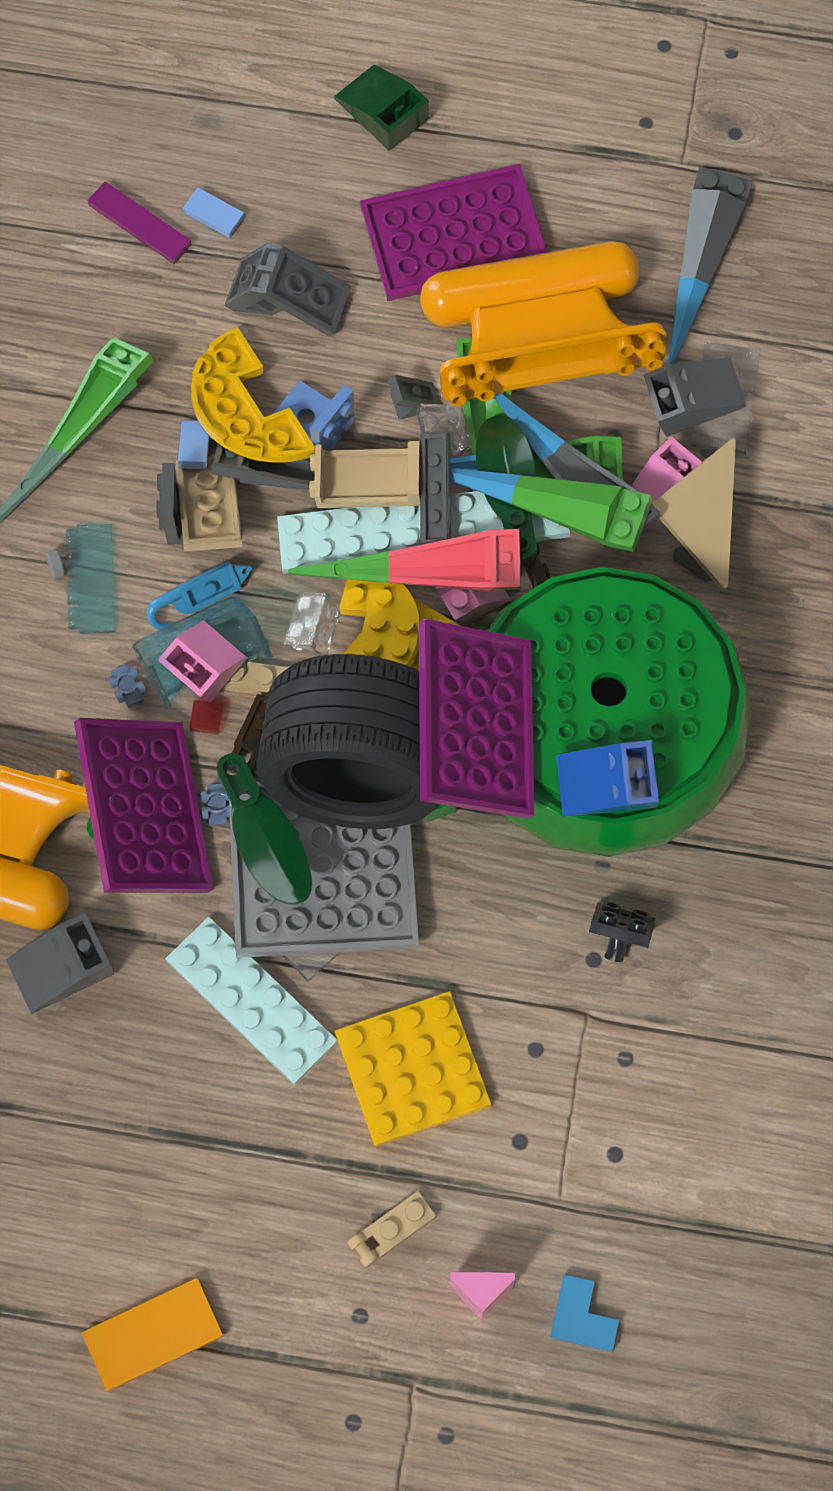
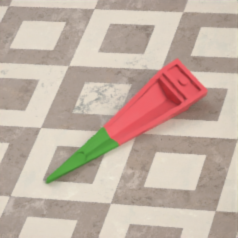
(470, 562)

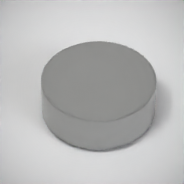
(55, 563)

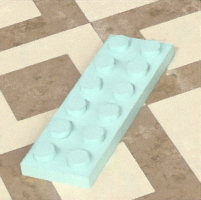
(251, 1001)

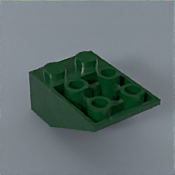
(384, 105)

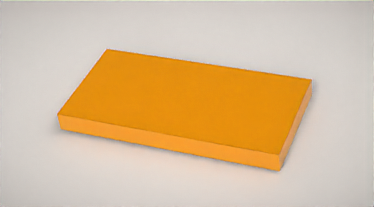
(152, 1334)

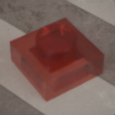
(206, 717)

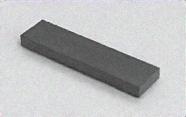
(435, 487)

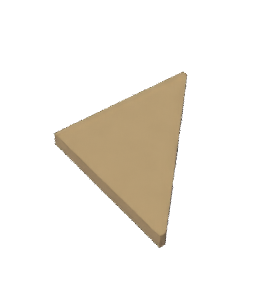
(701, 512)

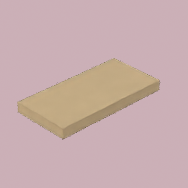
(208, 509)

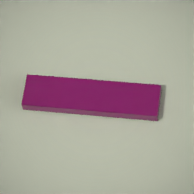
(139, 222)

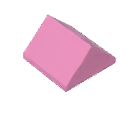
(481, 1289)

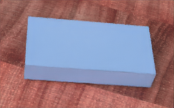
(213, 212)
(193, 446)

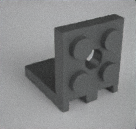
(169, 505)

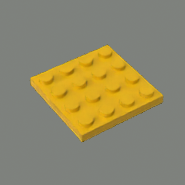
(412, 1069)

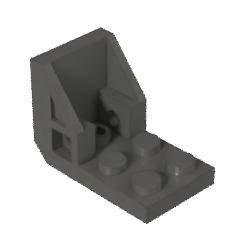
(282, 280)

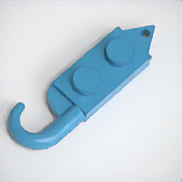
(200, 591)

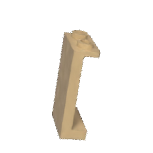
(366, 477)

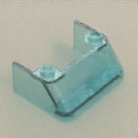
(227, 617)

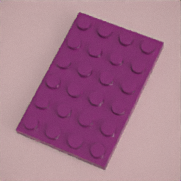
(450, 227)
(475, 719)
(143, 806)

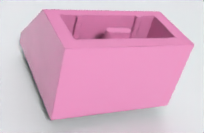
(665, 469)
(202, 660)

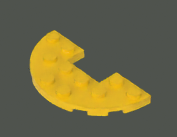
(230, 412)
(389, 622)

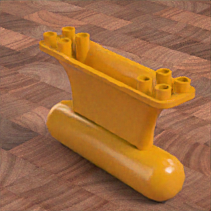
(540, 320)
(28, 814)

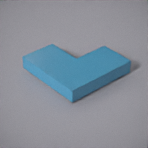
(575, 1324)

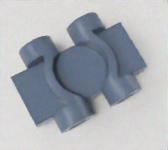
(128, 689)
(217, 811)

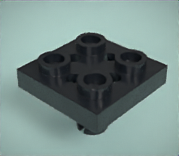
(621, 927)

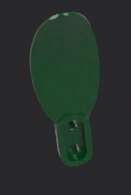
(505, 450)
(265, 836)

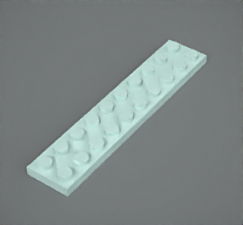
(366, 531)

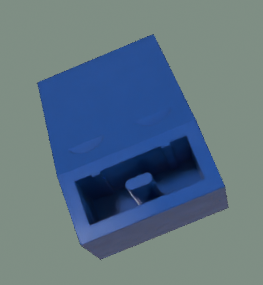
(608, 779)

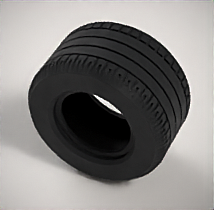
(345, 742)

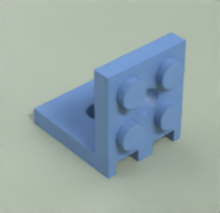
(330, 416)

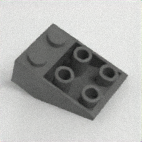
(693, 393)
(60, 963)

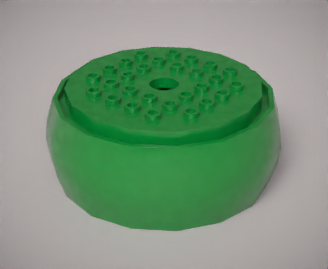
(679, 688)

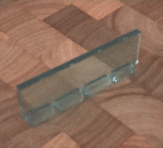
(95, 573)

